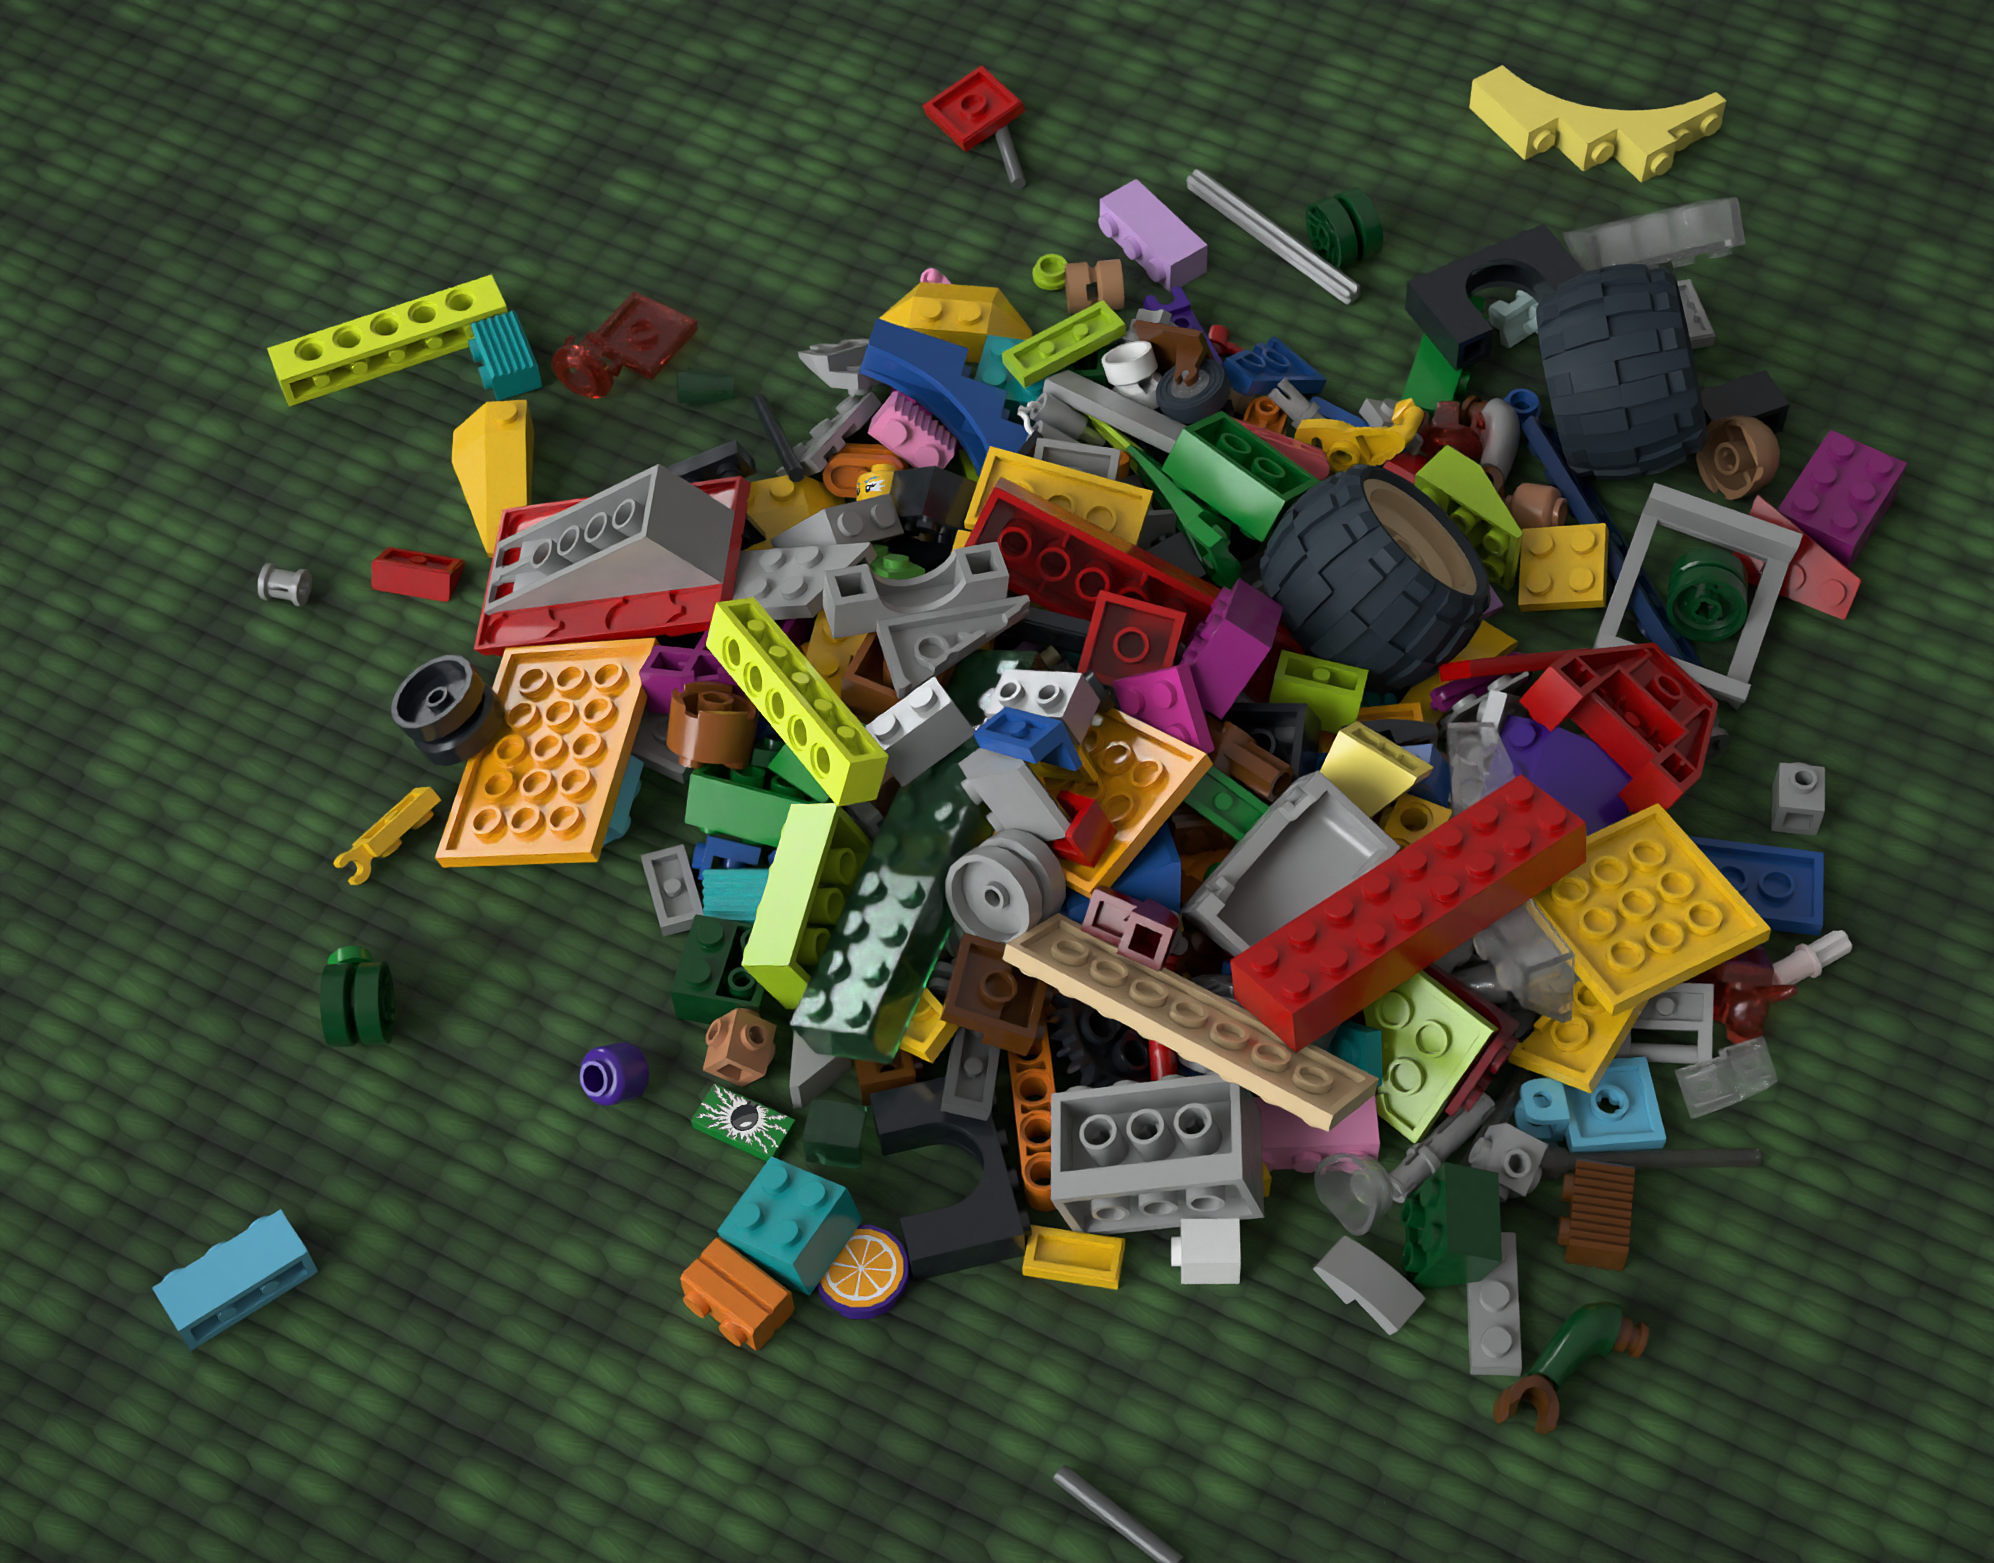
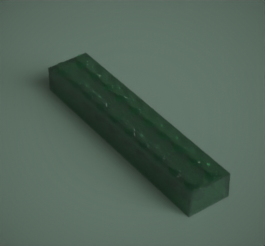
(899, 905)

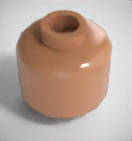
(1537, 506)

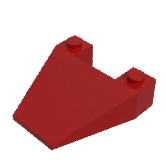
(1637, 711)

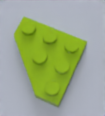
(1426, 1051)

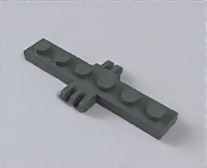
(970, 1063)

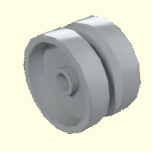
(1005, 886)

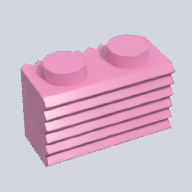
(912, 433)

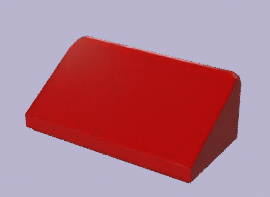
(416, 574)

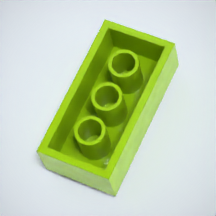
(804, 897)

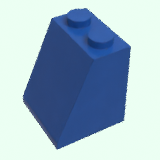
(1151, 874)

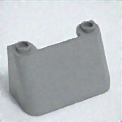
(1287, 864)

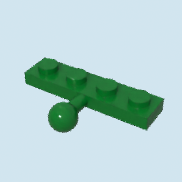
(1225, 806)

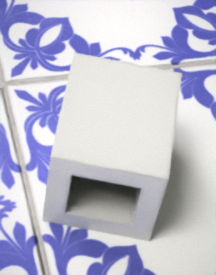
(1208, 1251)

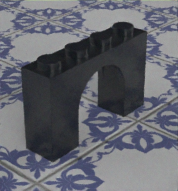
(1441, 302)
(983, 1225)

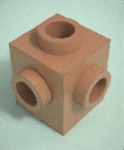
(739, 1047)

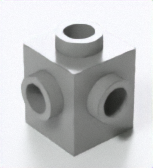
(1512, 1156)

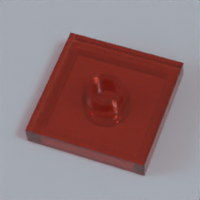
(645, 334)

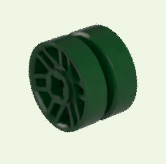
(1344, 228)
(1707, 595)
(357, 1004)

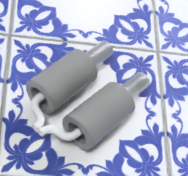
(1058, 421)

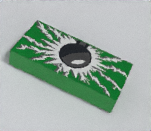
(743, 1123)

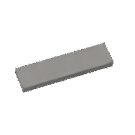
(1114, 409)

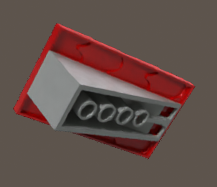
(615, 563)

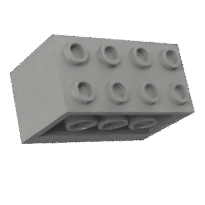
(1155, 1154)

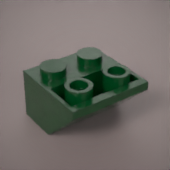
(711, 973)
(1452, 1228)

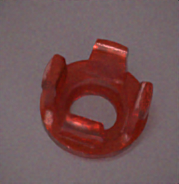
(592, 375)
(1447, 431)

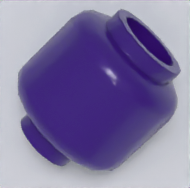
(614, 1073)

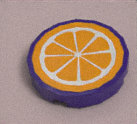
(866, 1274)

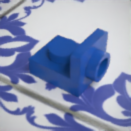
(732, 854)

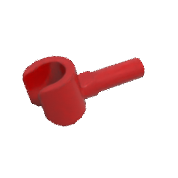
(1219, 338)

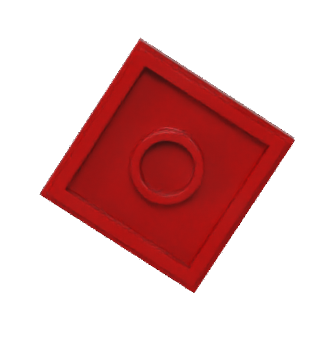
(974, 108)

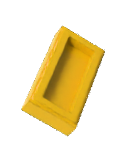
(1074, 1257)

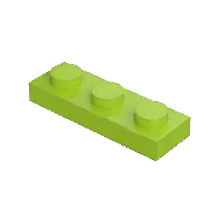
(1063, 343)

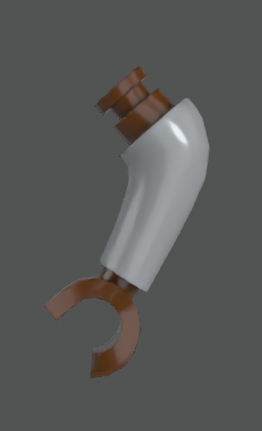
(1500, 437)

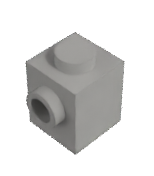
(1798, 798)

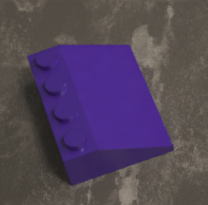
(1568, 770)

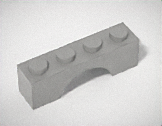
(859, 597)

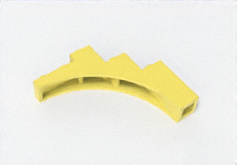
(1591, 135)

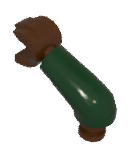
(1585, 1333)

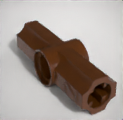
(1243, 760)

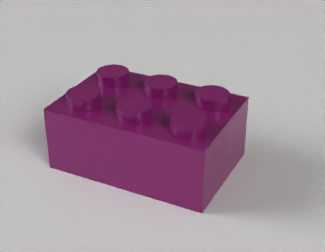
(1843, 495)
(1230, 644)

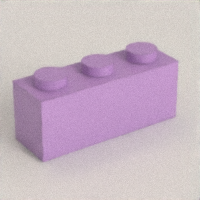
(1153, 235)

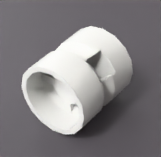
(1133, 372)

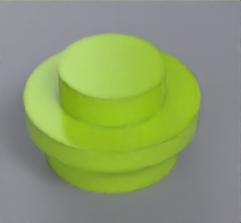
(1050, 272)

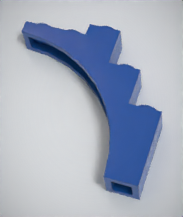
(939, 381)

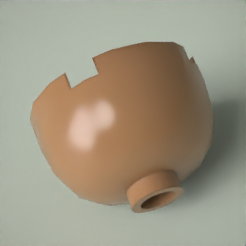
(1738, 456)

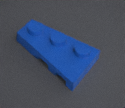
(1268, 365)

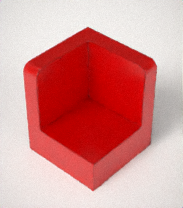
(1088, 831)

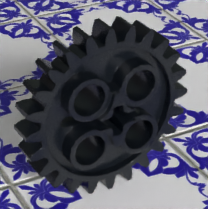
(1087, 1033)

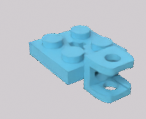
(1587, 1128)

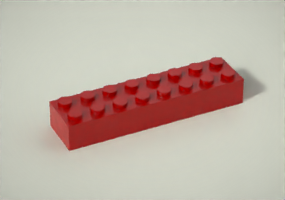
(1068, 560)
(1408, 912)

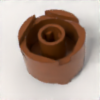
(711, 725)

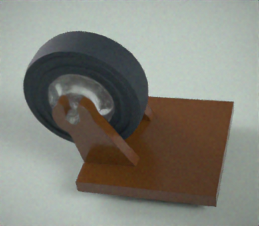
(1191, 379)

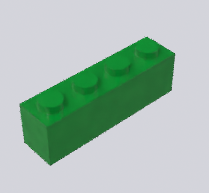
(1434, 378)

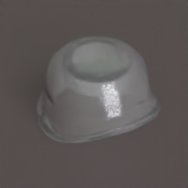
(1354, 1190)

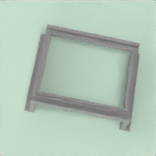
(1726, 529)

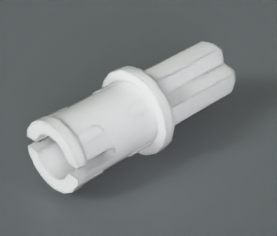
(1811, 958)

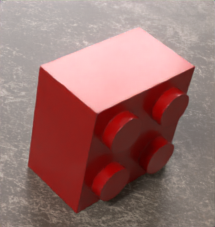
(1130, 638)

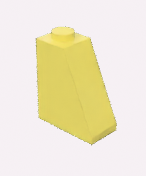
(1371, 768)

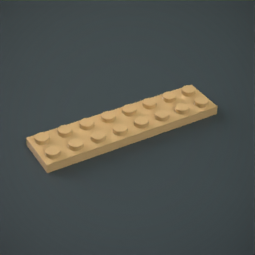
(1191, 1022)

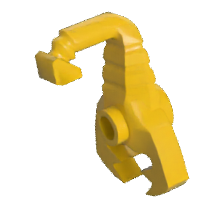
(1362, 445)

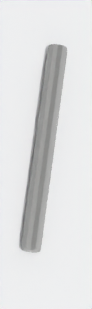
(1274, 237)

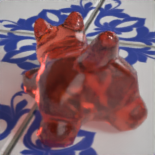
(1743, 1010)

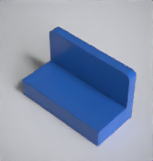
(1028, 738)

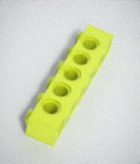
(384, 341)
(797, 701)

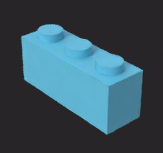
(235, 1279)

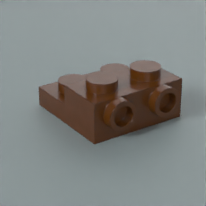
(995, 997)

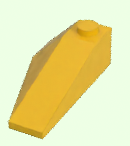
(495, 463)

